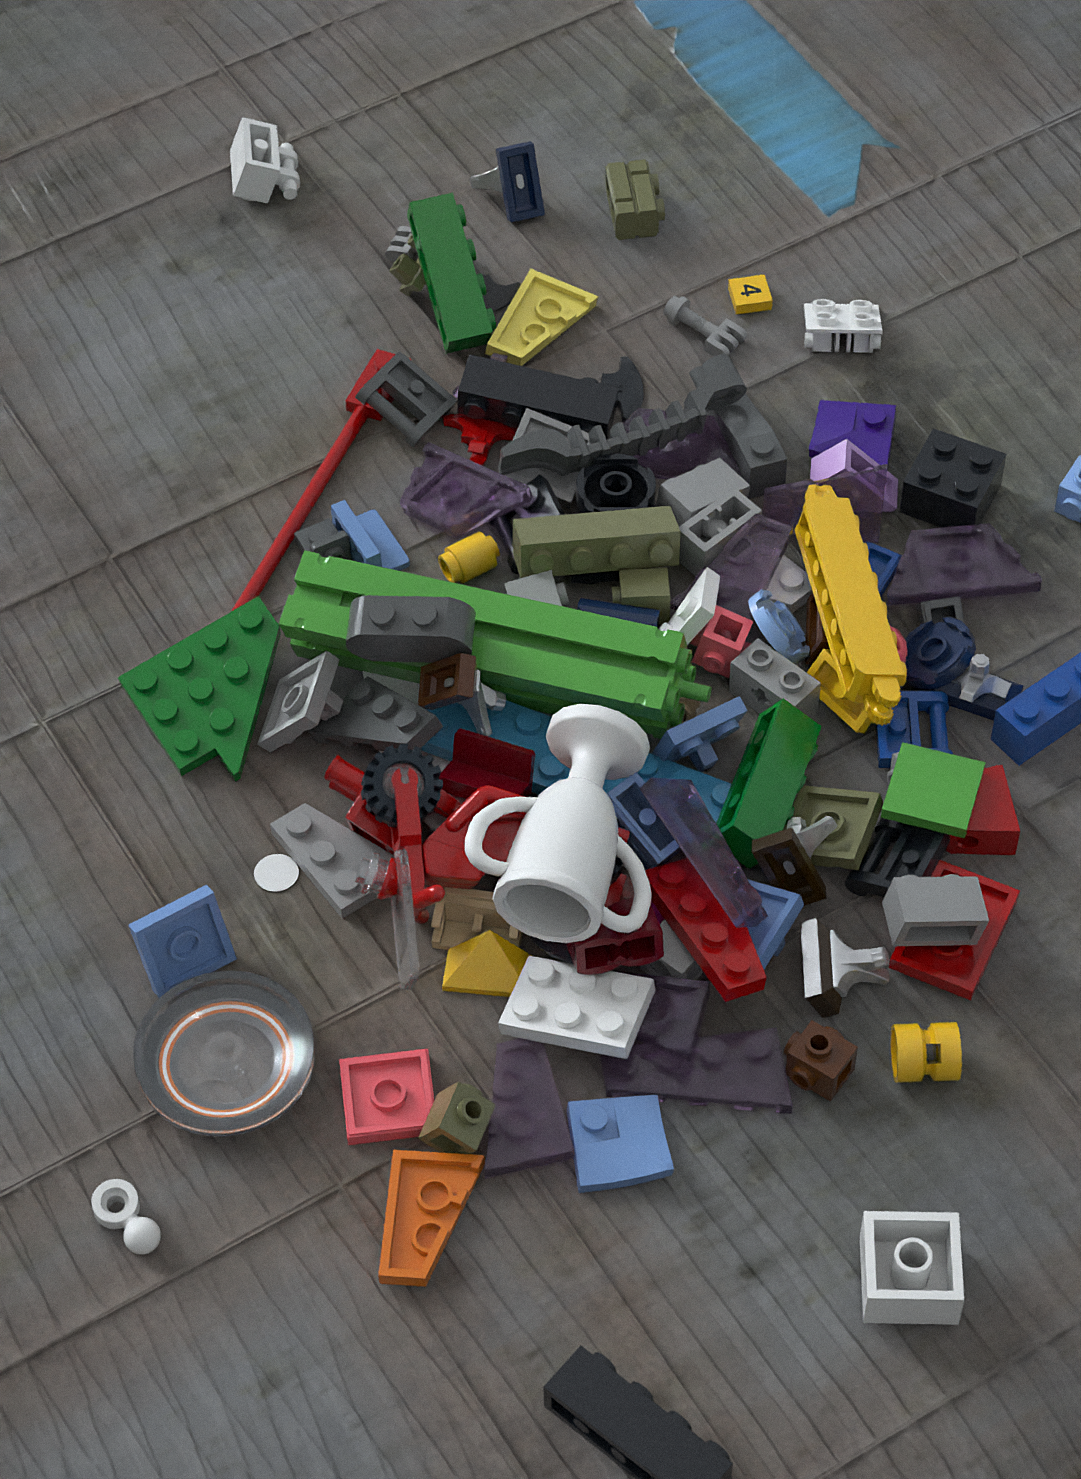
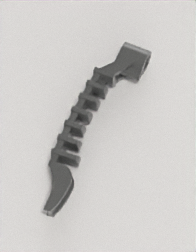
(546, 448)

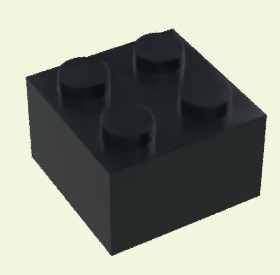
(952, 481)

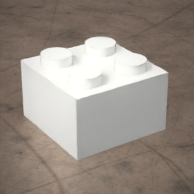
(911, 1267)

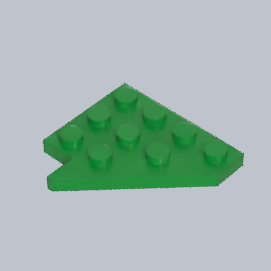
(208, 689)

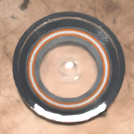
(224, 1053)

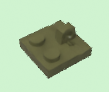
(855, 819)

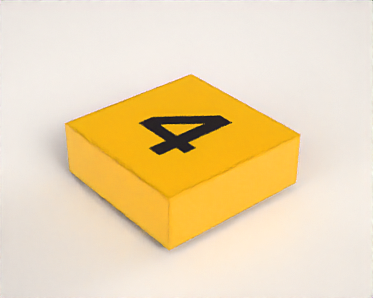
(750, 294)

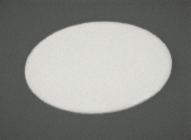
(276, 872)

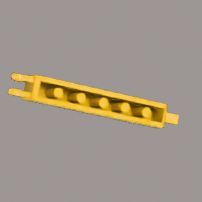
(850, 603)

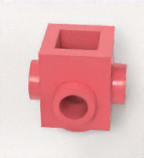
(721, 641)

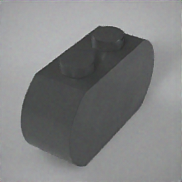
(409, 628)

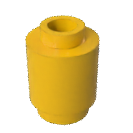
(469, 558)

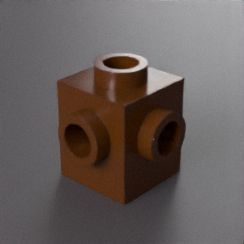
(819, 1059)

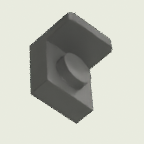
(324, 539)

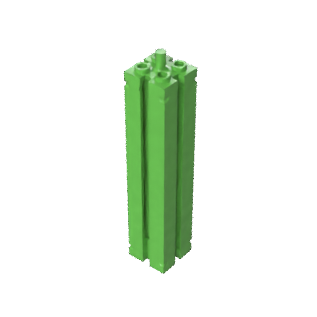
(522, 646)

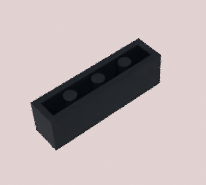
(505, 390)
(628, 1423)

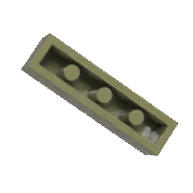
(596, 541)

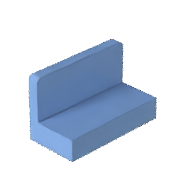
(369, 538)

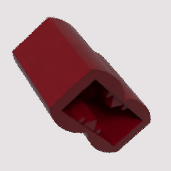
(612, 948)

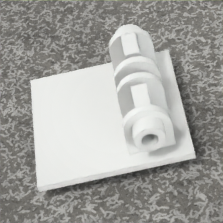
(858, 317)

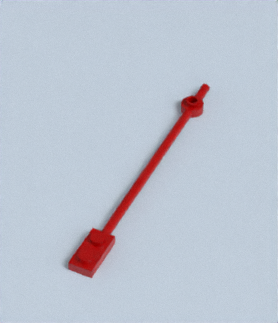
(321, 478)

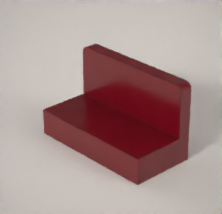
(487, 761)

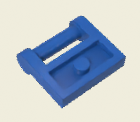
(905, 724)

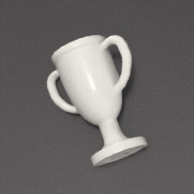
(569, 836)

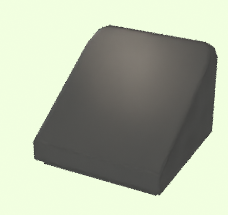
(939, 609)

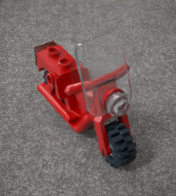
(404, 790)

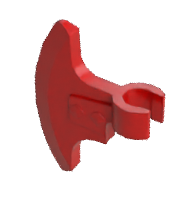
(479, 434)

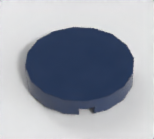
(938, 653)

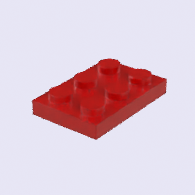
(960, 966)

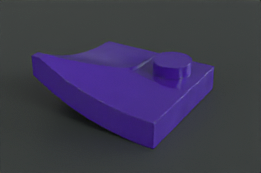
(863, 424)

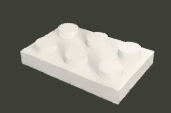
(577, 1009)

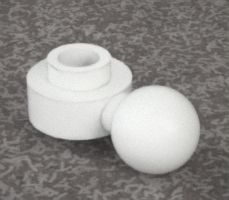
(140, 1233)

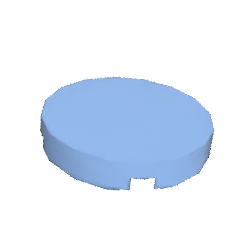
(778, 626)

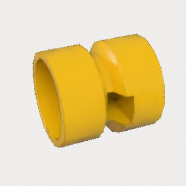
(910, 1053)

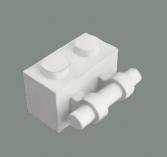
(261, 163)

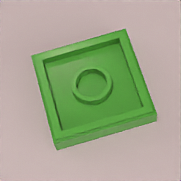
(933, 790)

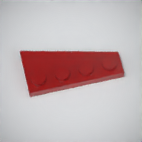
(706, 930)

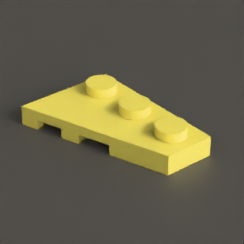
(537, 316)

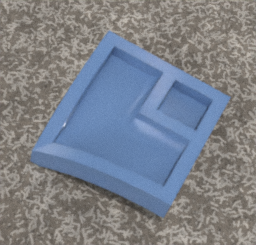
(618, 1142)

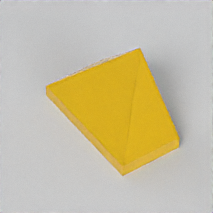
(484, 966)

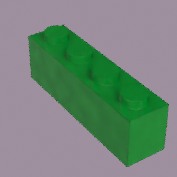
(450, 272)
(768, 778)

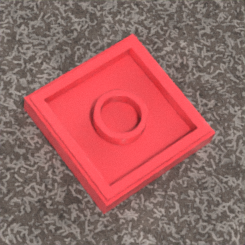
(386, 1095)

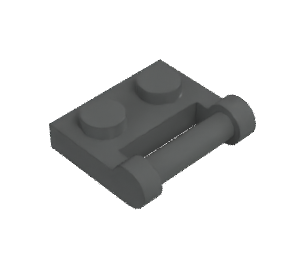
(413, 391)

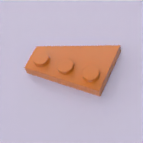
(422, 1211)

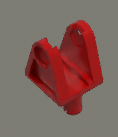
(347, 781)

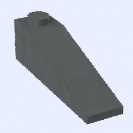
(752, 445)

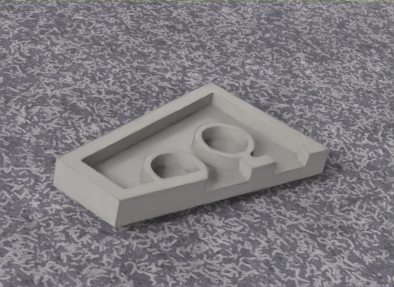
(327, 855)

